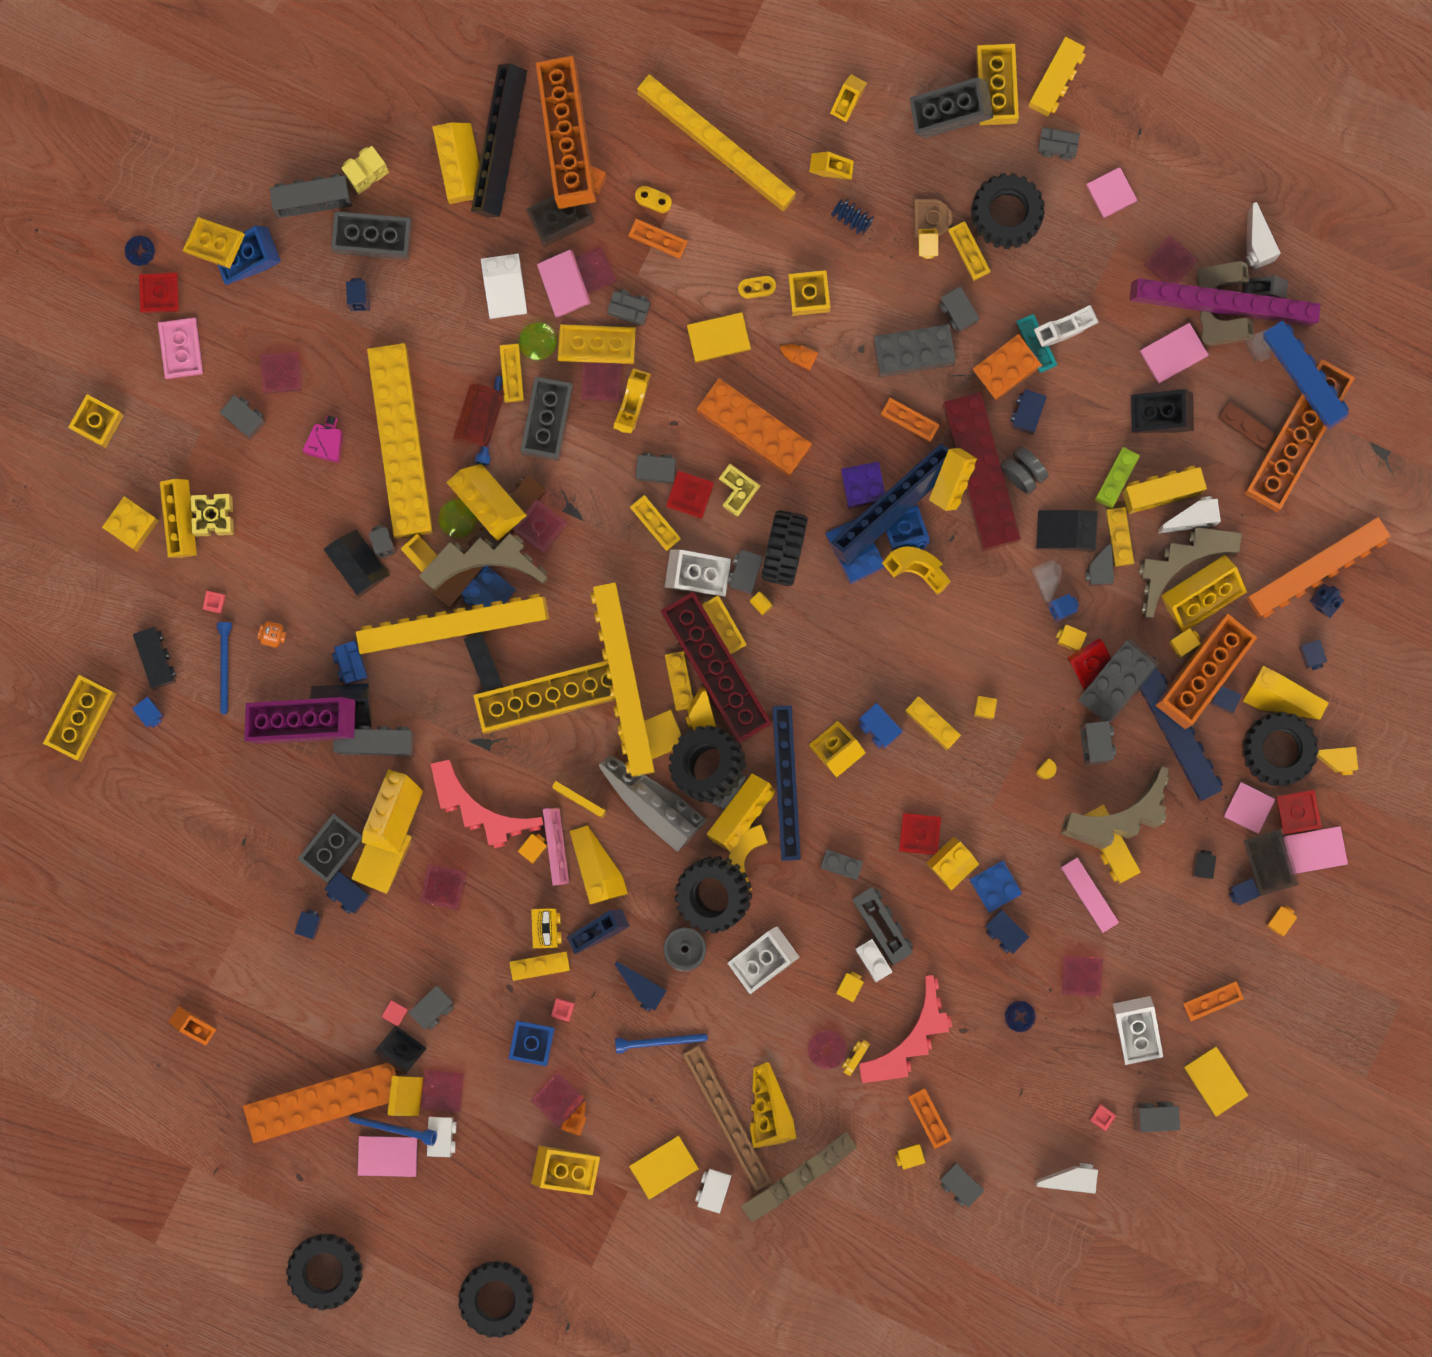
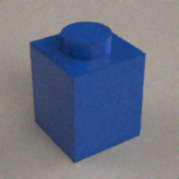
(148, 713)

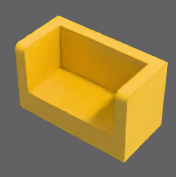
(419, 552)

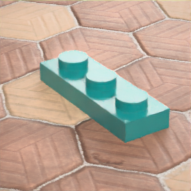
(1026, 327)

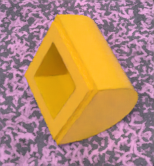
(761, 603)
(1047, 770)

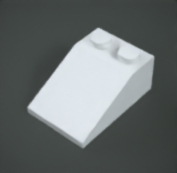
(1260, 246)
(504, 286)
(1201, 515)
(697, 572)
(763, 960)
(1138, 1030)
(1076, 1178)

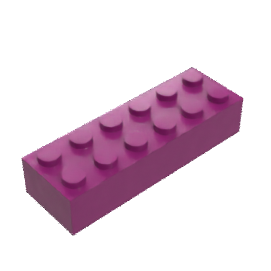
(299, 720)

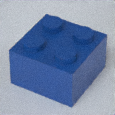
(879, 726)
(532, 1043)

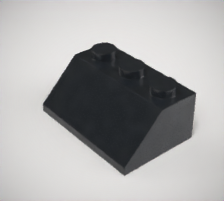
(356, 562)
(357, 692)

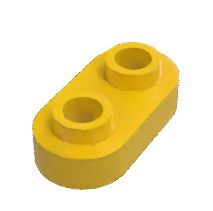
(653, 198)
(756, 285)
(859, 1049)

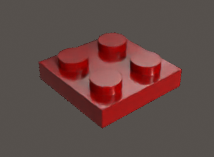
(159, 292)
(690, 495)
(1089, 662)
(1298, 812)
(920, 834)

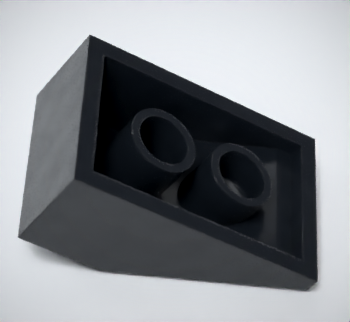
(1162, 412)
(1067, 530)

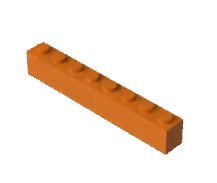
(1318, 567)

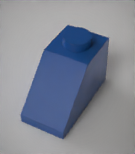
(1063, 607)

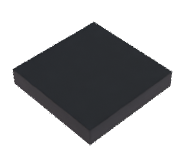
(400, 1050)

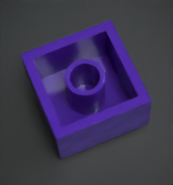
(862, 484)

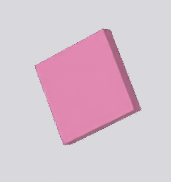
(1111, 192)
(1249, 807)

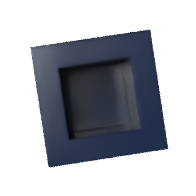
(1313, 655)
(1226, 699)
(1243, 892)
(308, 924)

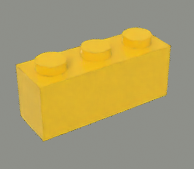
(953, 479)
(932, 723)

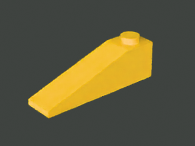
(1278, 694)
(598, 871)
(772, 1117)

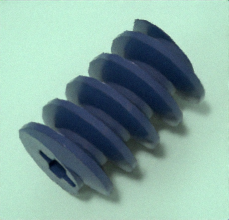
(852, 216)

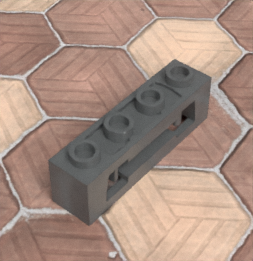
(895, 928)

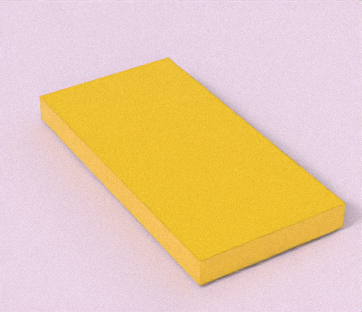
(596, 344)

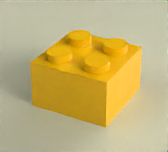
(809, 293)
(96, 421)
(130, 523)

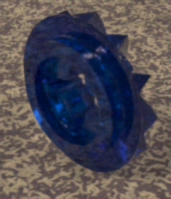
(134, 244)
(1029, 1018)

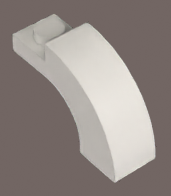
(1066, 327)

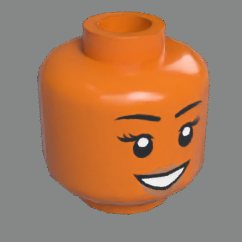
(271, 634)

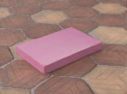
(563, 283)
(180, 348)
(1174, 353)
(1317, 849)
(387, 1156)

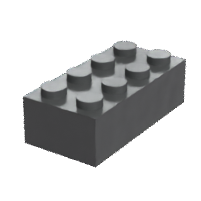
(951, 107)
(310, 196)
(371, 235)
(914, 350)
(547, 419)
(1119, 681)
(377, 742)

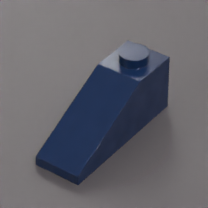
(598, 930)
(644, 990)

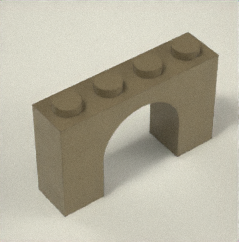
(1214, 329)

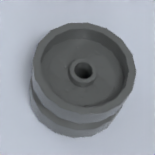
(1024, 470)
(684, 961)

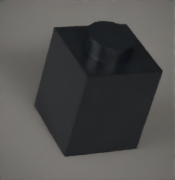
(1204, 865)

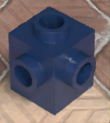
(1327, 600)

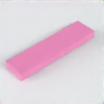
(556, 846)
(1089, 895)

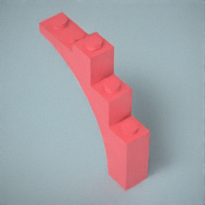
(496, 826)
(894, 1064)

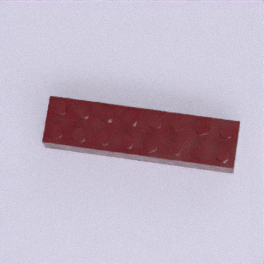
(986, 485)
(716, 667)

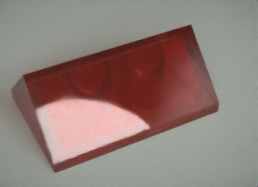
(479, 415)

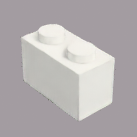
(873, 960)
(445, 1128)
(714, 1190)

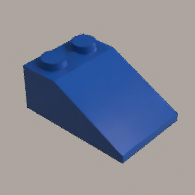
(253, 256)
(864, 564)

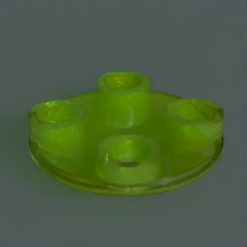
(537, 341)
(456, 519)

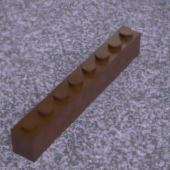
(524, 496)

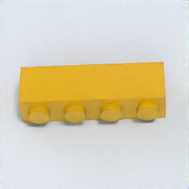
(1056, 77)
(178, 518)
(741, 812)
(1117, 854)

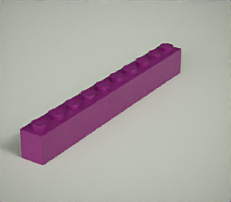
(1224, 302)

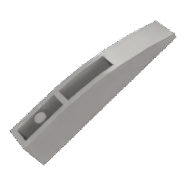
(654, 804)

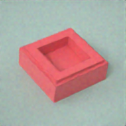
(214, 602)
(562, 1010)
(394, 1013)
(1102, 1117)

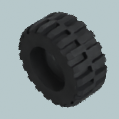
(1015, 187)
(784, 547)
(1305, 742)
(689, 750)
(693, 907)
(305, 1290)
(489, 1325)

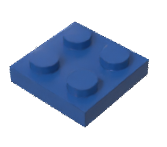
(995, 886)

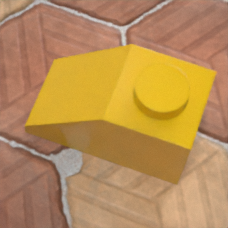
(848, 97)
(831, 165)
(700, 711)
(1340, 759)

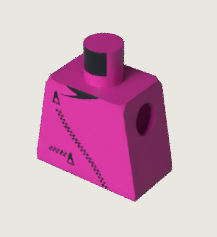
(325, 441)

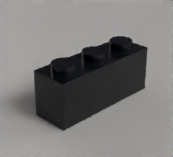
(155, 657)
(483, 662)

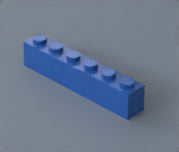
(1306, 375)

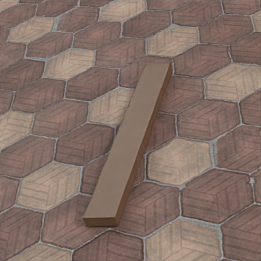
(727, 1118)

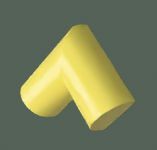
(743, 489)

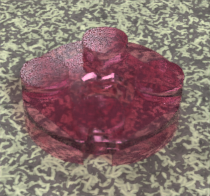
(821, 1040)

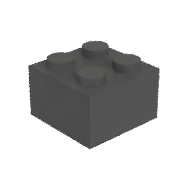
(432, 1007)

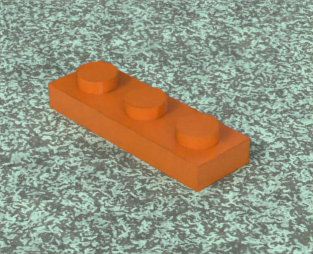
(658, 239)
(910, 420)
(1213, 1001)
(929, 1118)

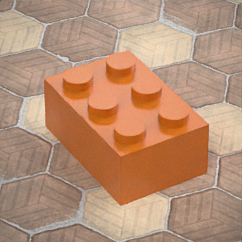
(1007, 367)

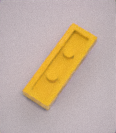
(969, 251)
(511, 373)
(655, 523)
(1119, 536)
(724, 624)
(679, 680)
(539, 966)

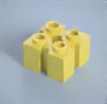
(364, 169)
(203, 506)

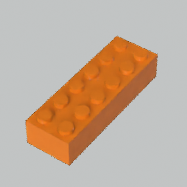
(754, 428)
(1206, 671)

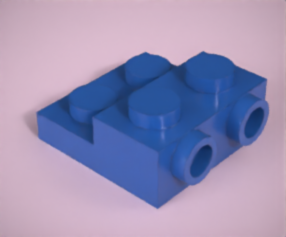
(908, 531)
(487, 588)

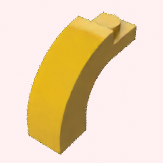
(632, 401)
(918, 562)
(751, 839)

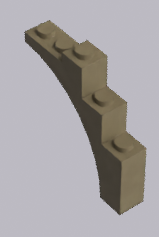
(1204, 543)
(507, 554)
(1100, 830)
(799, 1177)

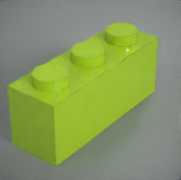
(1117, 478)

